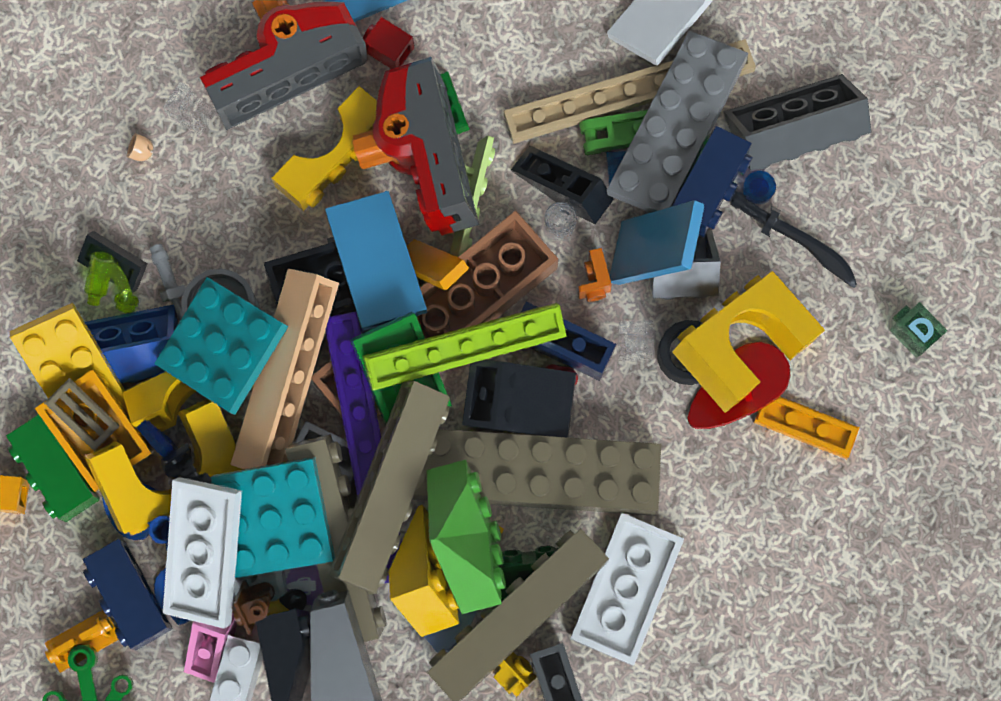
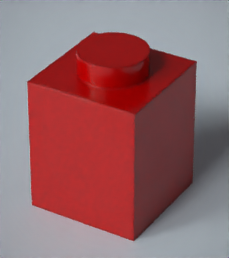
(388, 43)

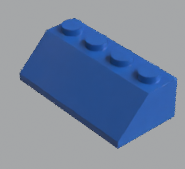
(135, 341)

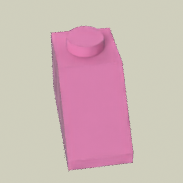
(206, 649)

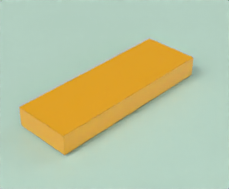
(435, 265)
(808, 426)

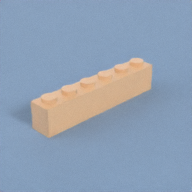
(286, 377)

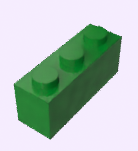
(50, 470)

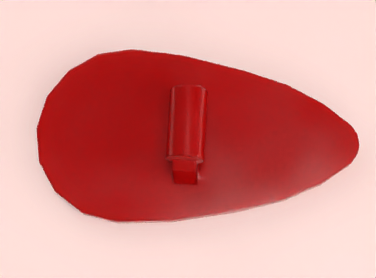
(774, 376)

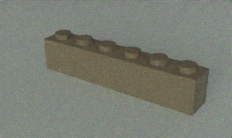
(390, 486)
(335, 490)
(518, 616)

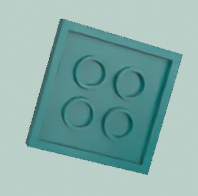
(221, 345)
(280, 517)

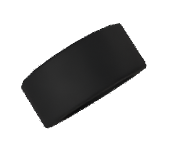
(663, 353)

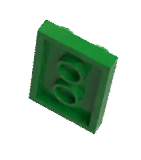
(390, 335)

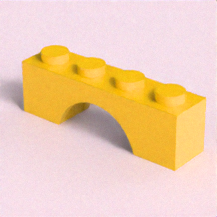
(306, 178)
(157, 401)

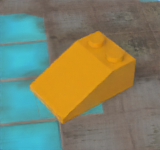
(126, 434)

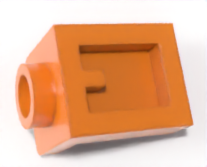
(595, 270)

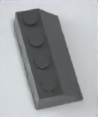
(801, 121)

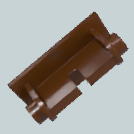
(252, 604)

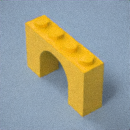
(708, 349)
(129, 499)

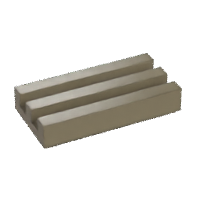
(60, 393)

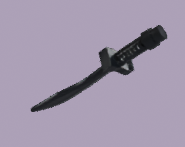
(824, 254)

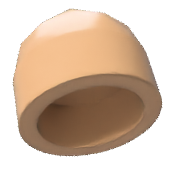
(139, 148)

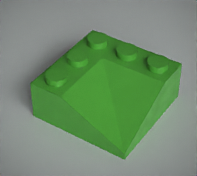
(465, 536)

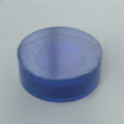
(759, 187)

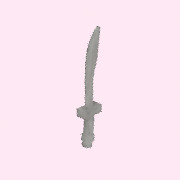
(173, 291)

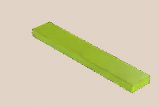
(464, 346)

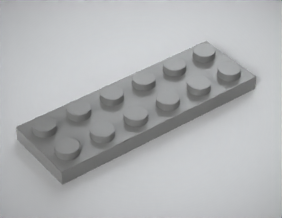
(677, 123)

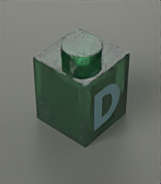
(917, 329)

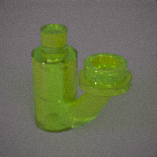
(98, 278)

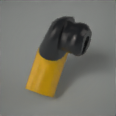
(290, 600)

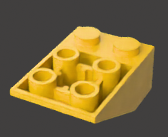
(419, 583)

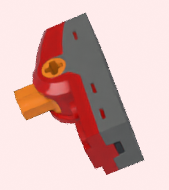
(297, 53)
(420, 139)

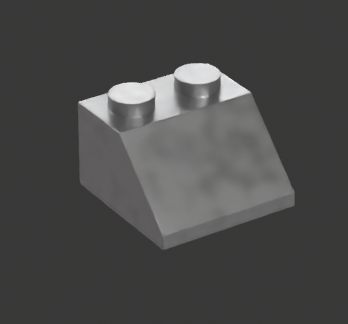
(696, 282)

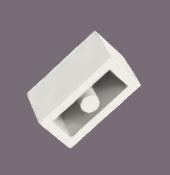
(237, 670)

